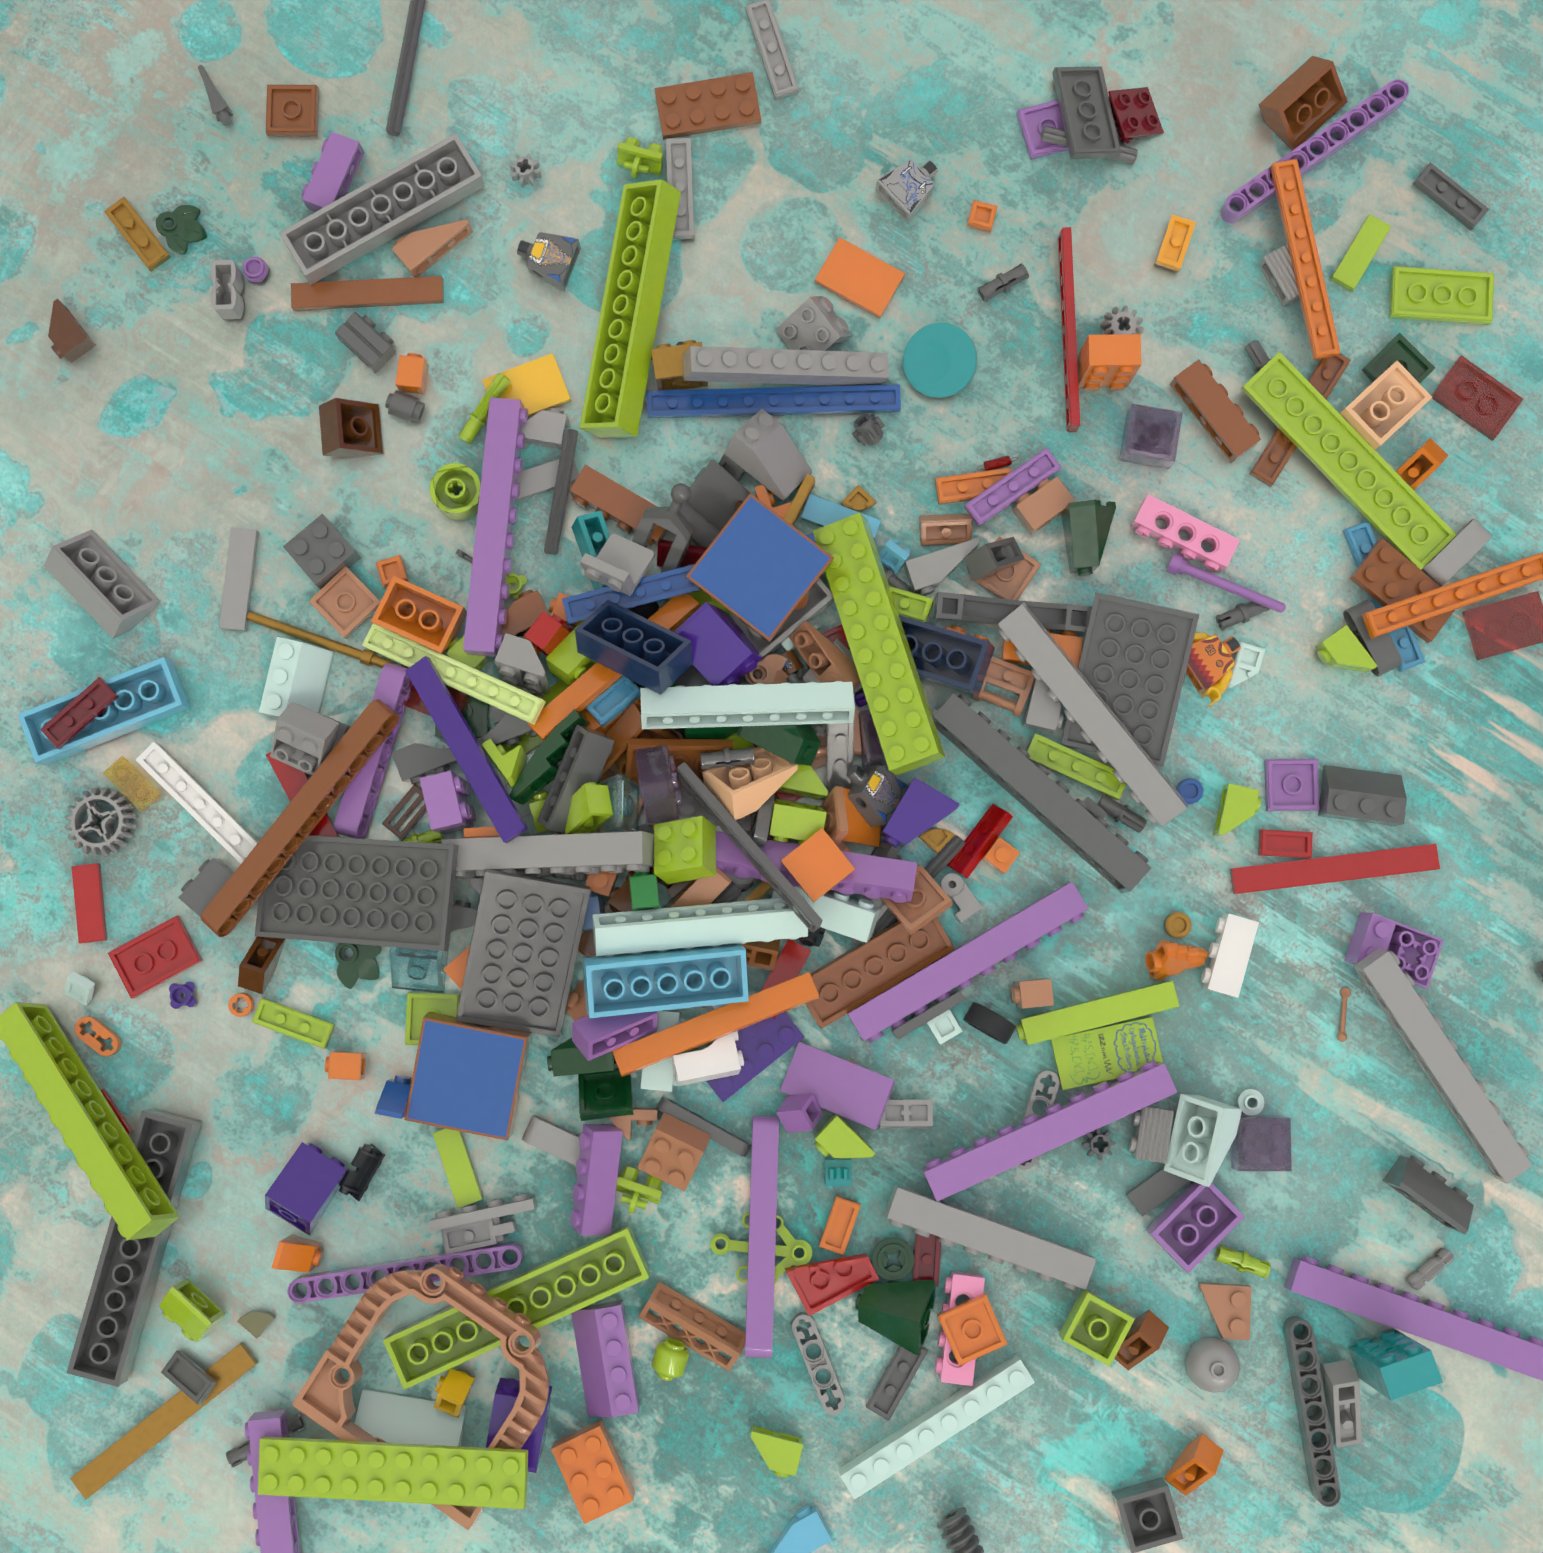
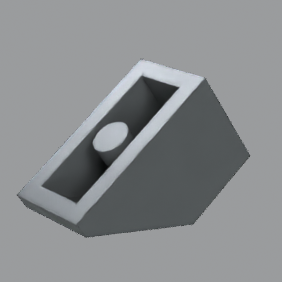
(993, 558)

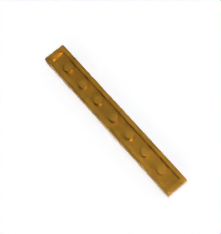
(159, 1424)

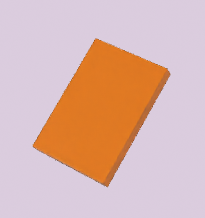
(859, 277)

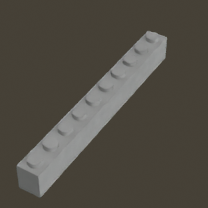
(1092, 714)
(1443, 1065)

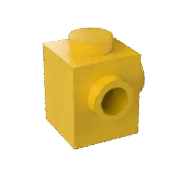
(453, 1392)

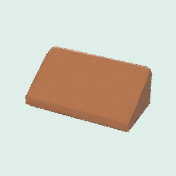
(945, 529)

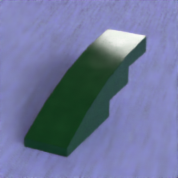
(543, 764)

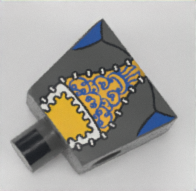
(551, 258)
(875, 793)

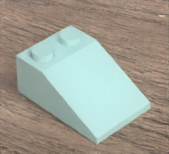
(1201, 1137)

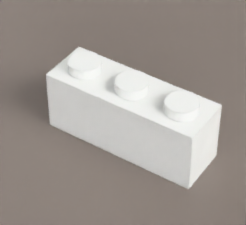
(1229, 955)

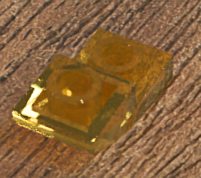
(131, 783)

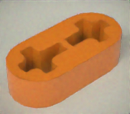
(94, 1040)

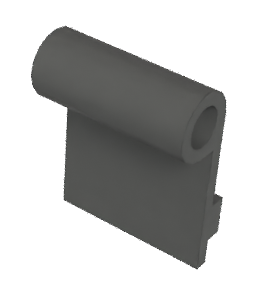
(711, 502)

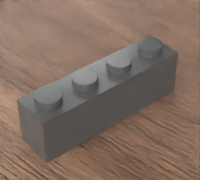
(580, 765)

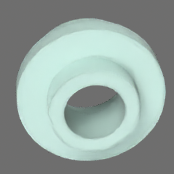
(1243, 1098)

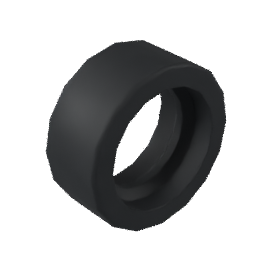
(989, 1023)

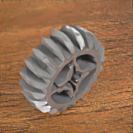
(89, 805)

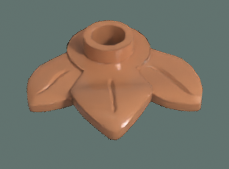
(770, 671)

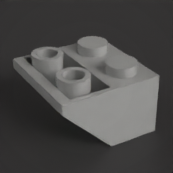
(520, 665)
(303, 738)

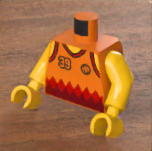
(1211, 664)

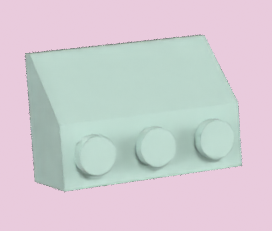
(295, 675)

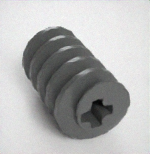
(960, 1532)

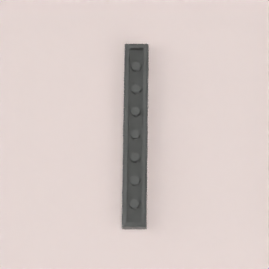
(748, 848)

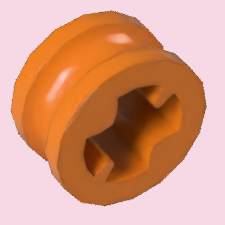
(236, 998)

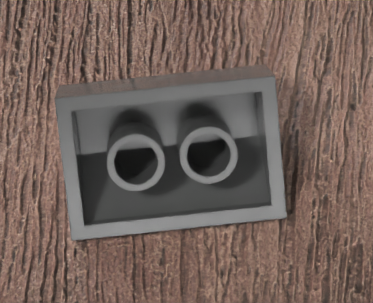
(1362, 796)
(1430, 1193)

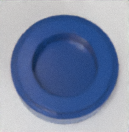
(1190, 790)

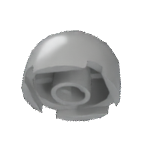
(1212, 1364)

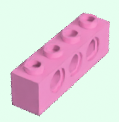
(1222, 544)
(955, 1285)

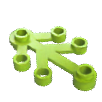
(784, 1251)

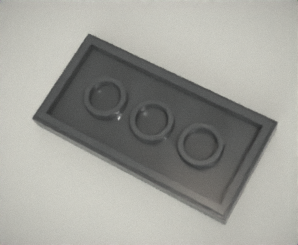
(1086, 112)

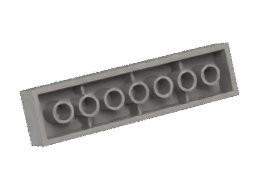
(382, 209)
(556, 854)

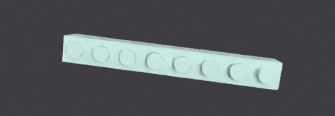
(748, 705)
(695, 926)
(935, 1426)

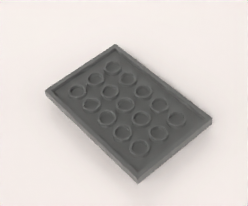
(1137, 665)
(522, 953)

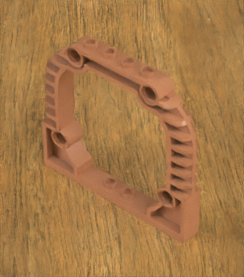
(329, 1396)

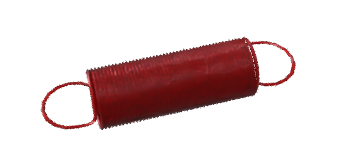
(997, 463)

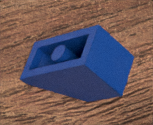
(394, 1097)

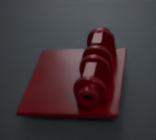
(1134, 113)

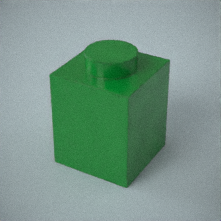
(643, 891)

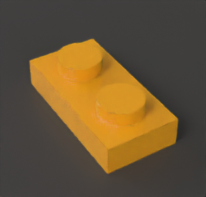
(1175, 242)

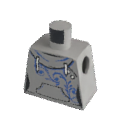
(907, 187)

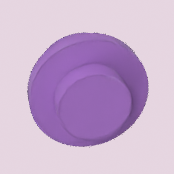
(255, 269)

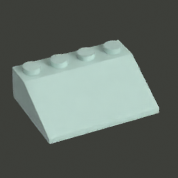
(408, 1419)

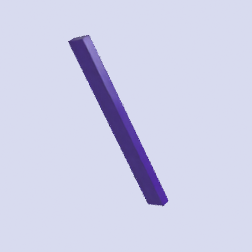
(466, 749)

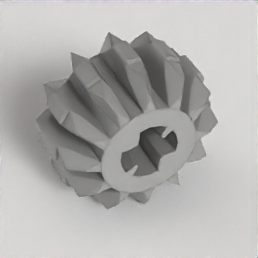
(1118, 318)

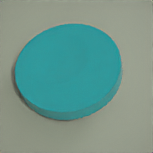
(940, 360)

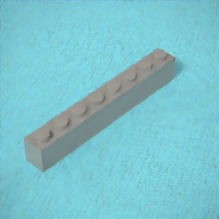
(784, 366)
(990, 1237)

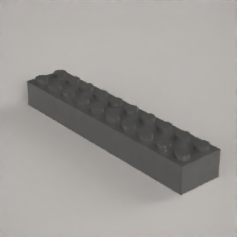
(1040, 794)
(131, 1267)

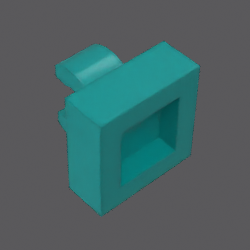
(838, 1172)

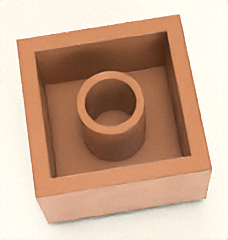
(674, 1151)

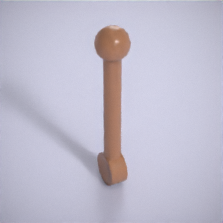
(1344, 993)

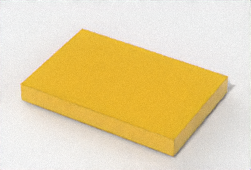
(535, 384)

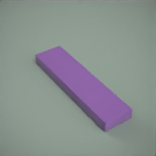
(1012, 487)

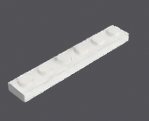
(197, 801)

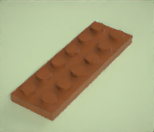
(874, 968)

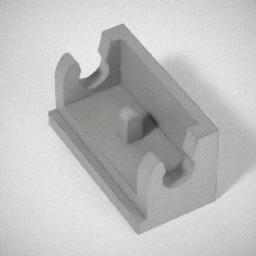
(907, 1115)

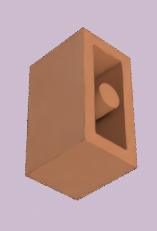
(1043, 505)
(1032, 993)

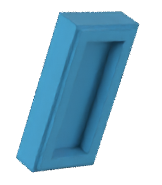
(614, 701)

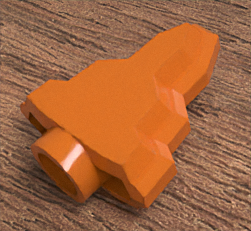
(1173, 958)

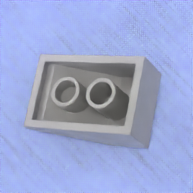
(768, 455)

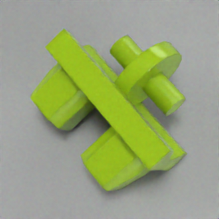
(640, 159)
(627, 1184)

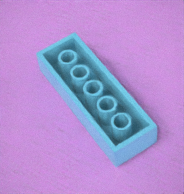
(145, 697)
(665, 980)

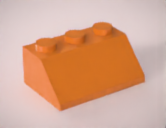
(419, 615)

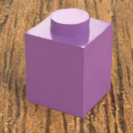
(799, 1113)

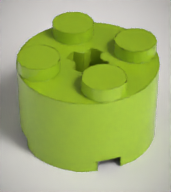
(444, 486)

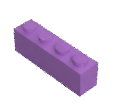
(596, 1179)

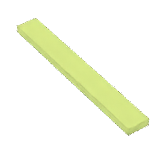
(456, 674)

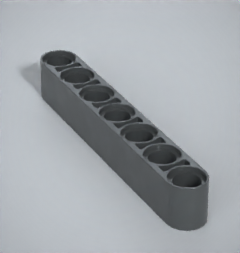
(1319, 1421)

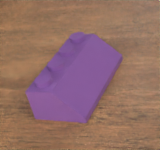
(606, 1360)

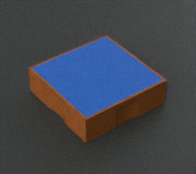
(759, 567)
(467, 1076)

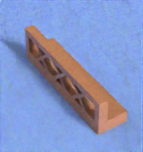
(696, 1323)

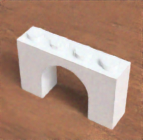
(711, 1063)

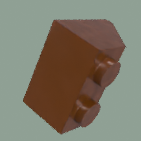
(350, 428)

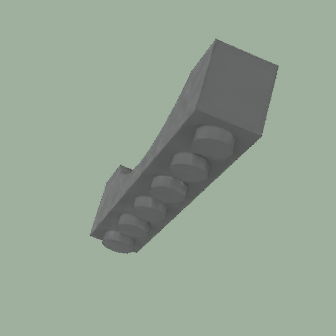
(992, 610)
(420, 760)

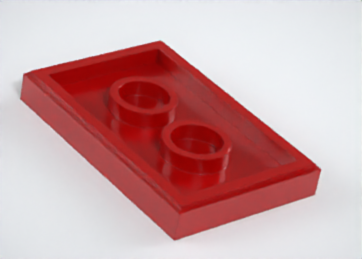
(155, 957)

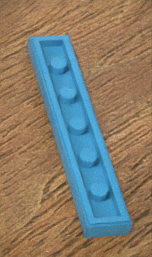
(1360, 541)

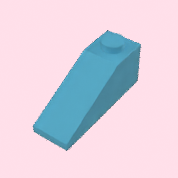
(803, 1532)

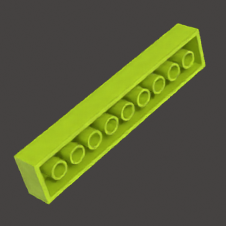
(630, 309)
(879, 646)
(86, 1121)
(539, 1293)

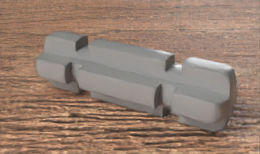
(1430, 1269)

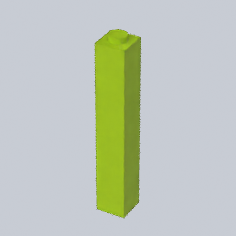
(1097, 1012)

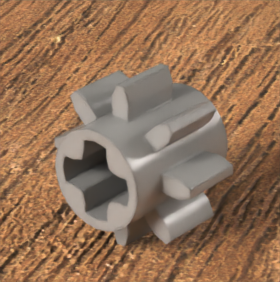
(529, 175)

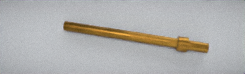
(366, 657)

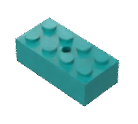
(1394, 1364)

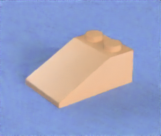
(1385, 405)
(748, 786)

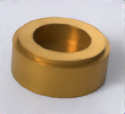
(1177, 925)

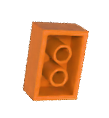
(1109, 361)
(593, 1471)

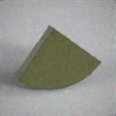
(256, 1322)

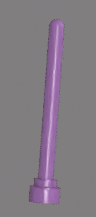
(1180, 566)

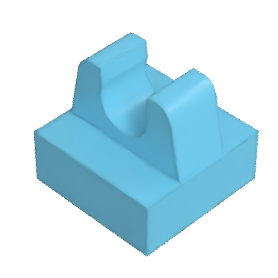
(893, 556)

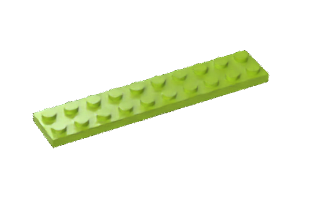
(1348, 461)
(393, 1472)

